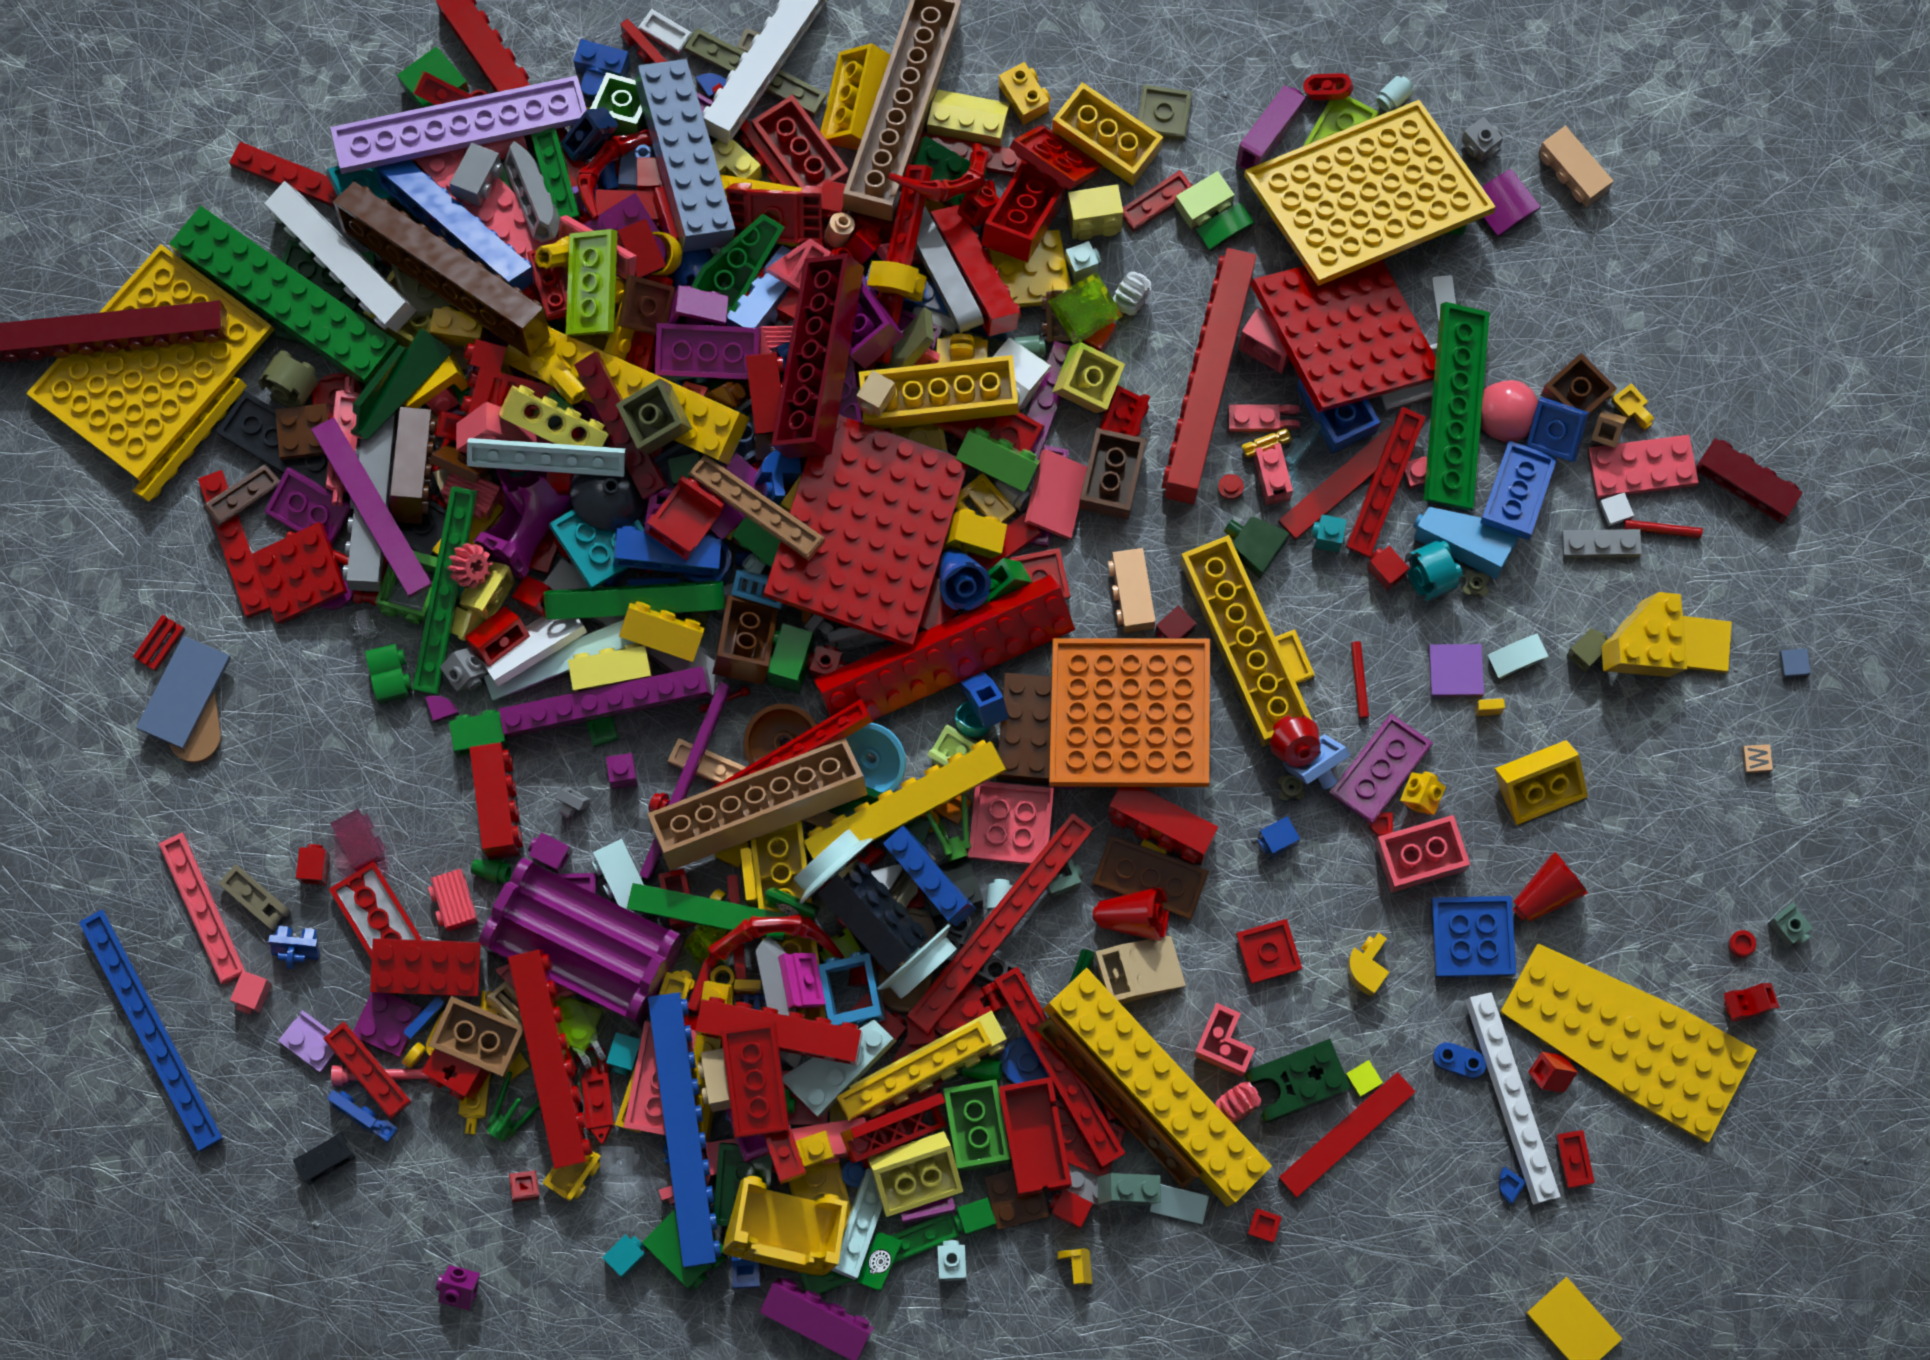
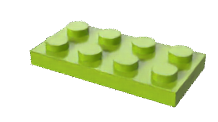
(591, 282)

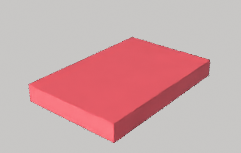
(1056, 494)

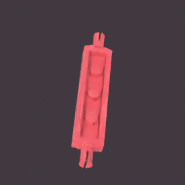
(346, 420)

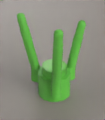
(953, 847)

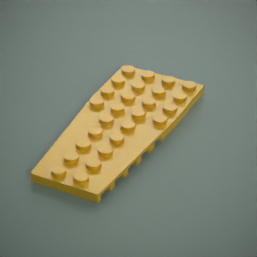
(1631, 1040)

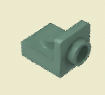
(1063, 883)

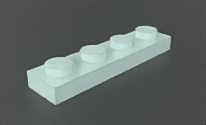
(859, 1228)

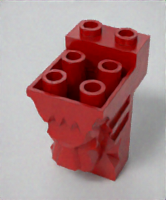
(488, 383)

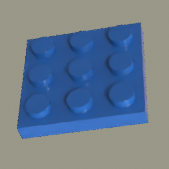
(1473, 936)

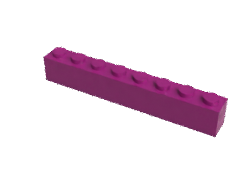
(605, 701)

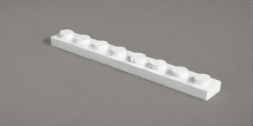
(1512, 1098)

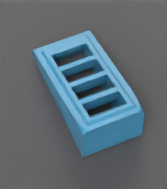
(748, 594)

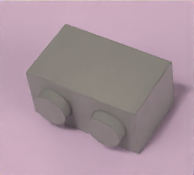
(476, 174)

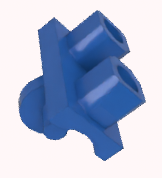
(292, 948)

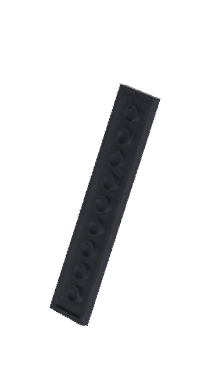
(254, 429)

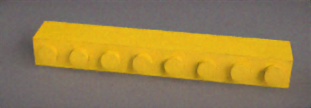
(914, 798)

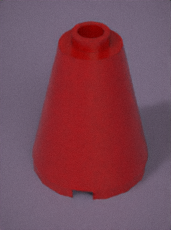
(1548, 890)
(1135, 914)

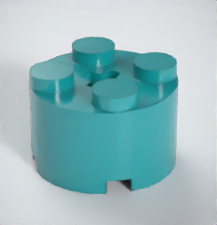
(1433, 570)

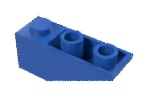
(984, 699)

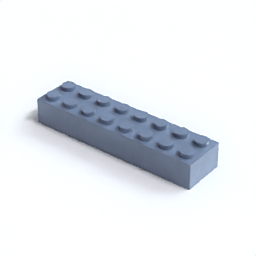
(684, 155)

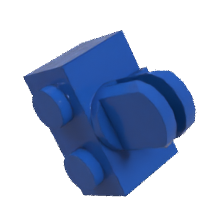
(595, 61)

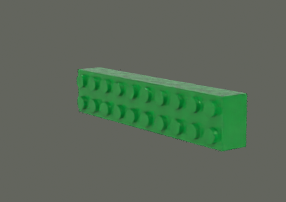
(283, 296)

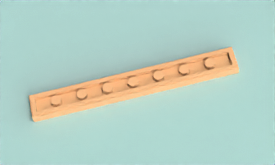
(717, 769)

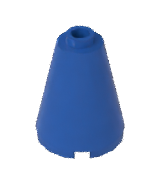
(963, 580)

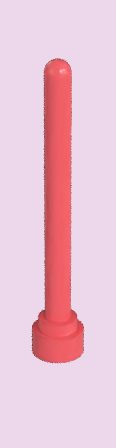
(342, 1075)

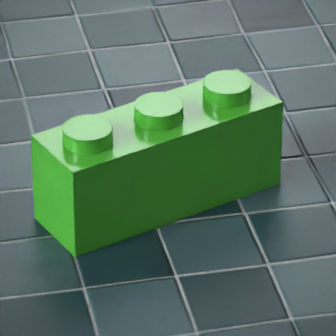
(998, 458)

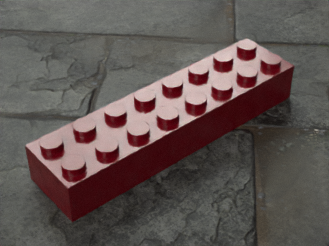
(817, 356)

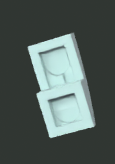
(1518, 655)

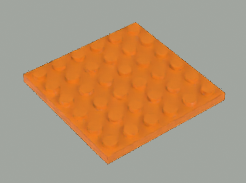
(1130, 712)

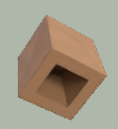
(1609, 428)

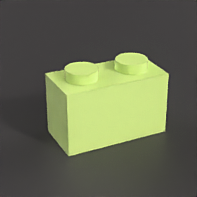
(1204, 200)

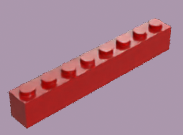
(549, 1058)

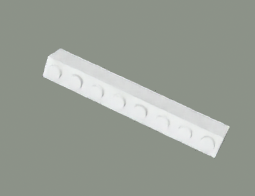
(759, 67)
(340, 257)

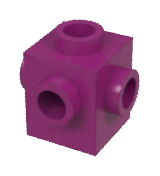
(458, 1287)

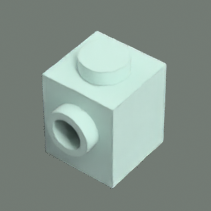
(1082, 261)
(951, 1261)

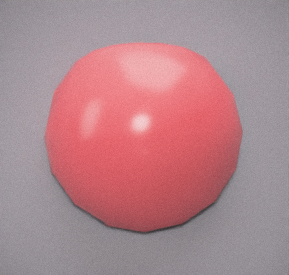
(1508, 410)

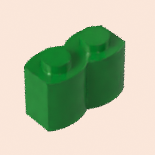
(388, 674)

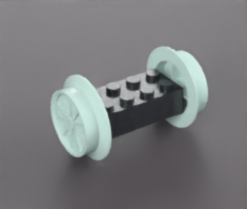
(873, 914)

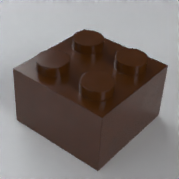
(1580, 386)

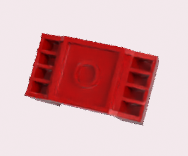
(795, 210)

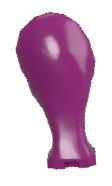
(525, 520)

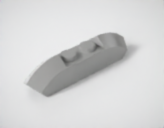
(531, 193)
(773, 986)

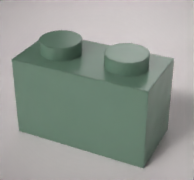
(1129, 1189)

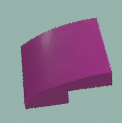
(1511, 200)

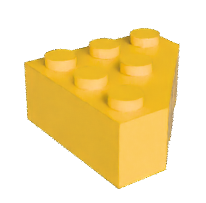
(1649, 639)

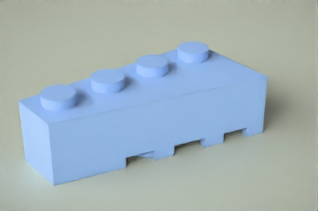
(763, 298)

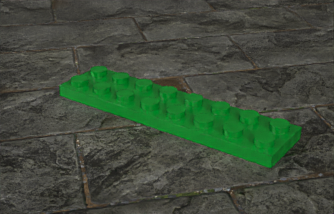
(1456, 406)

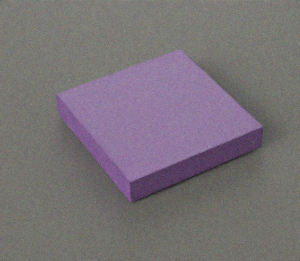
(1456, 670)

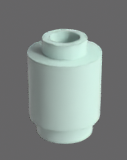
(1395, 93)
(996, 892)

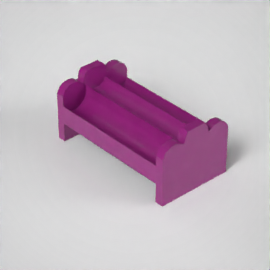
(591, 942)

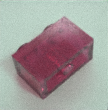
(358, 840)

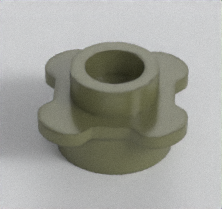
(1470, 588)
(699, 616)
(1286, 793)

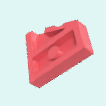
(790, 267)

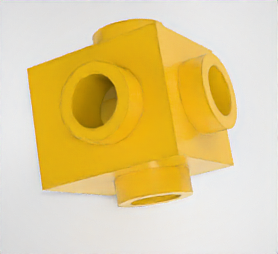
(1423, 793)

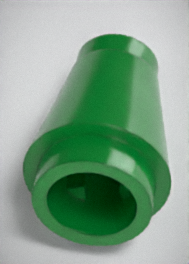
(495, 871)
(985, 1070)

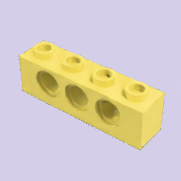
(521, 397)

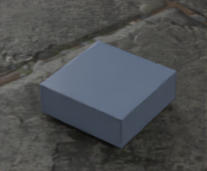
(1795, 663)

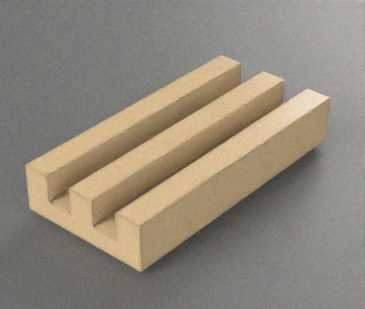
(503, 1005)

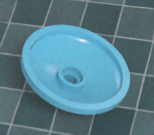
(890, 756)

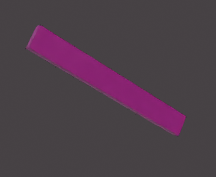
(371, 508)
(689, 770)

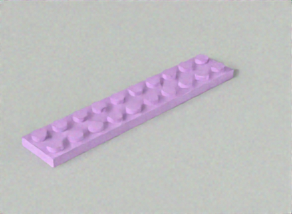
(458, 124)

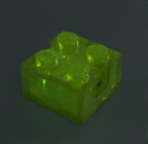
(1085, 308)

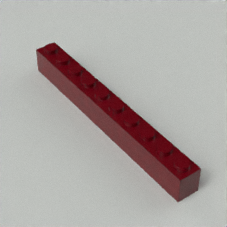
(113, 331)

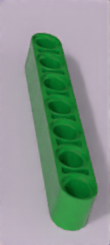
(616, 599)

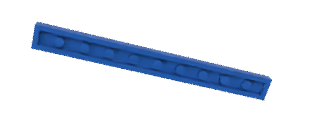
(151, 1031)

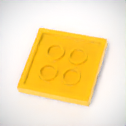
(1033, 279)

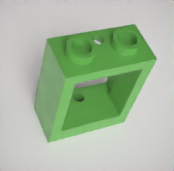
(390, 609)

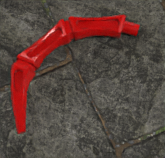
(608, 153)
(947, 189)
(760, 926)

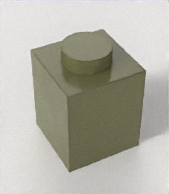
(1587, 649)

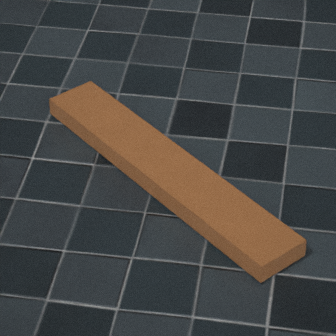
(757, 507)

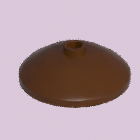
(771, 726)

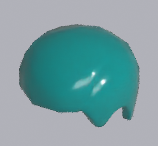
(968, 722)

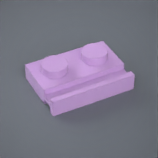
(306, 1040)

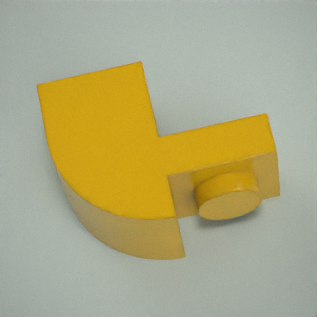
(897, 279)
(1361, 968)

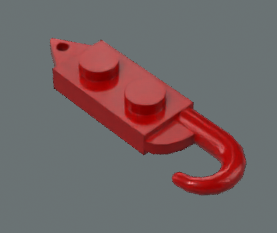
(598, 1098)

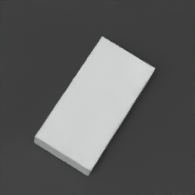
(665, 32)

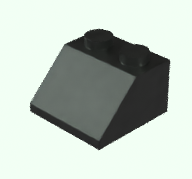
(962, 875)

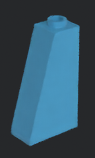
(1468, 539)

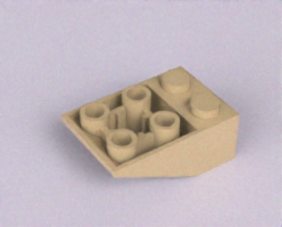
(1140, 969)

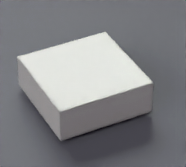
(1616, 509)

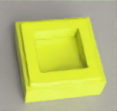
(1364, 1078)

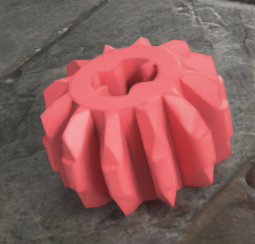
(469, 565)
(1239, 1101)

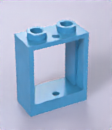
(860, 1016)

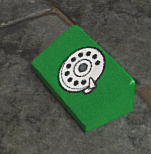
(789, 904)
(879, 1261)

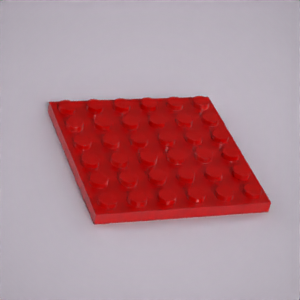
(1346, 335)

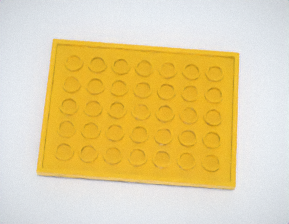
(1369, 192)
(145, 399)

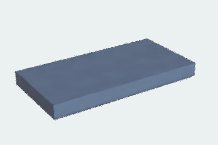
(183, 692)

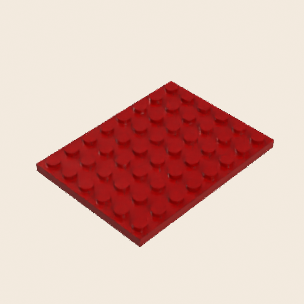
(884, 527)

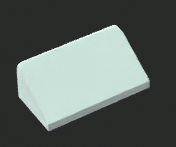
(1181, 1204)

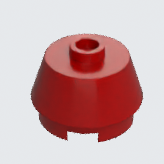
(1295, 740)

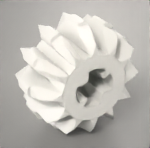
(1132, 293)

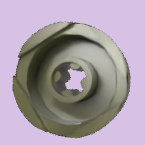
(288, 380)

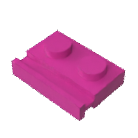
(801, 980)

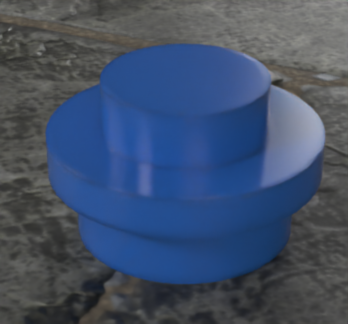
(853, 1173)

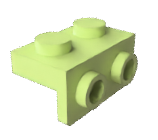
(948, 744)

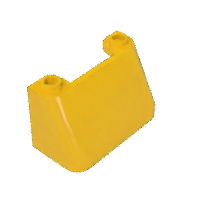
(785, 1229)

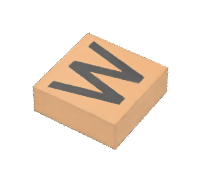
(1757, 758)

